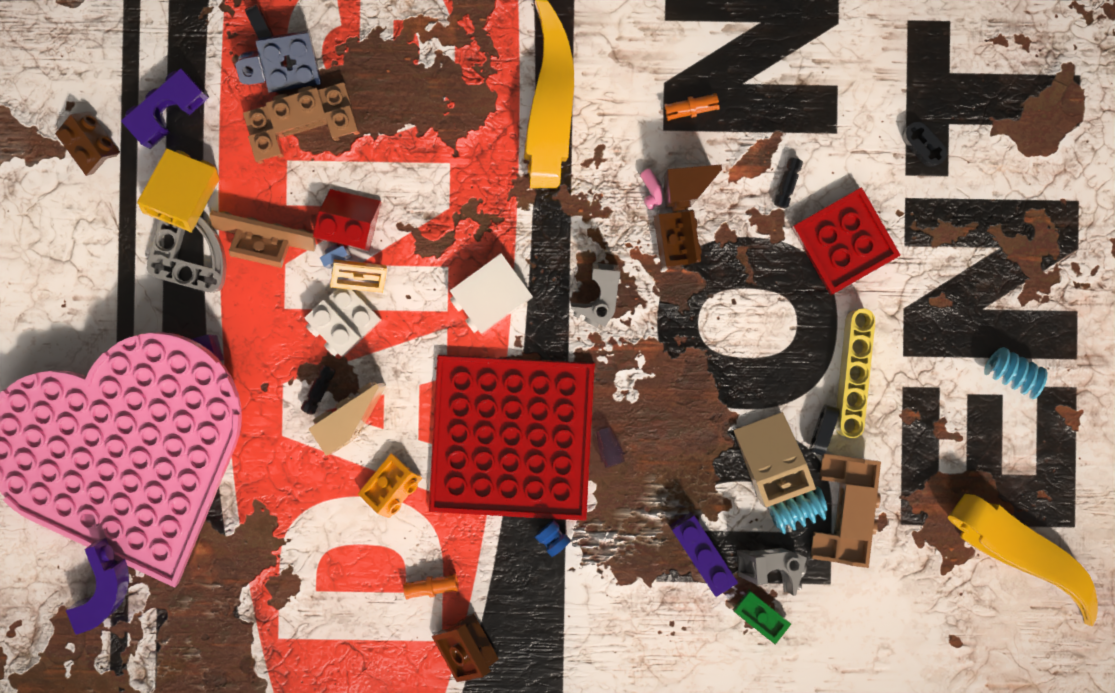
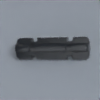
(788, 182)
(318, 389)

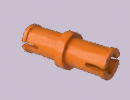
(692, 106)
(431, 586)

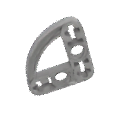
(170, 256)

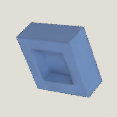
(334, 252)

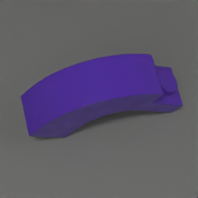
(110, 590)

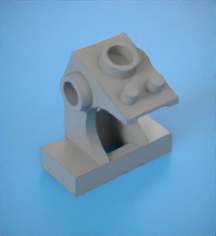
(607, 278)
(757, 564)

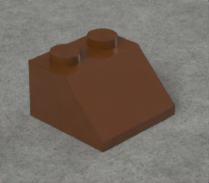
(686, 185)

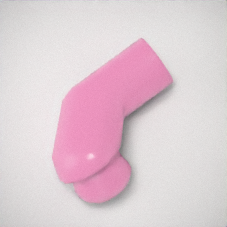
(654, 187)

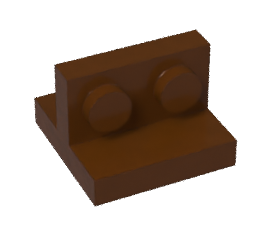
(466, 649)

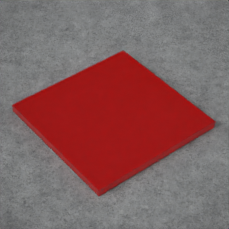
(511, 437)

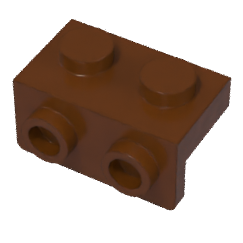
(86, 141)
(677, 238)

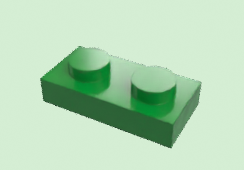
(761, 617)

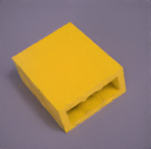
(179, 189)

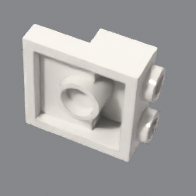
(342, 321)

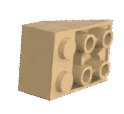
(345, 424)
(774, 460)

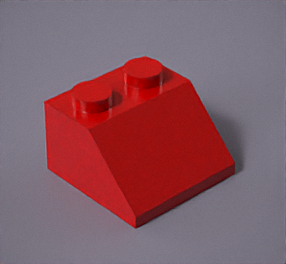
(347, 220)

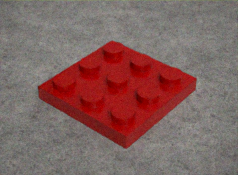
(846, 241)

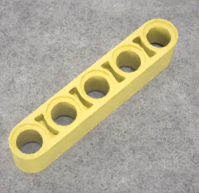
(863, 362)

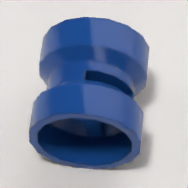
(550, 532)

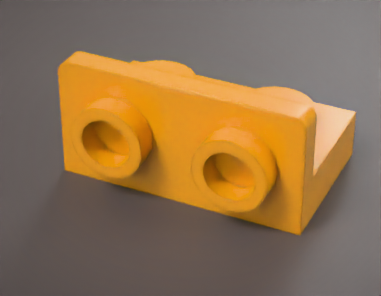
(389, 486)

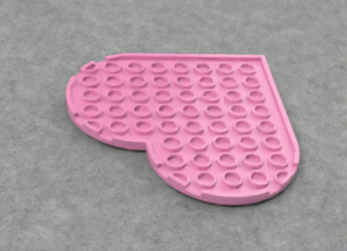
(124, 449)

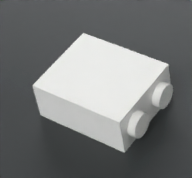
(490, 294)

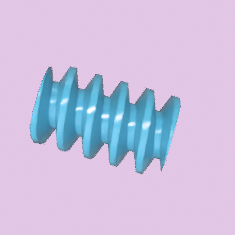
(1018, 370)
(799, 510)

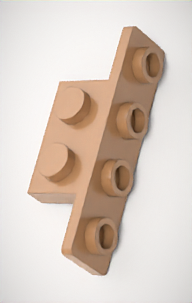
(261, 240)

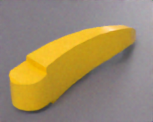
(552, 104)
(1014, 544)

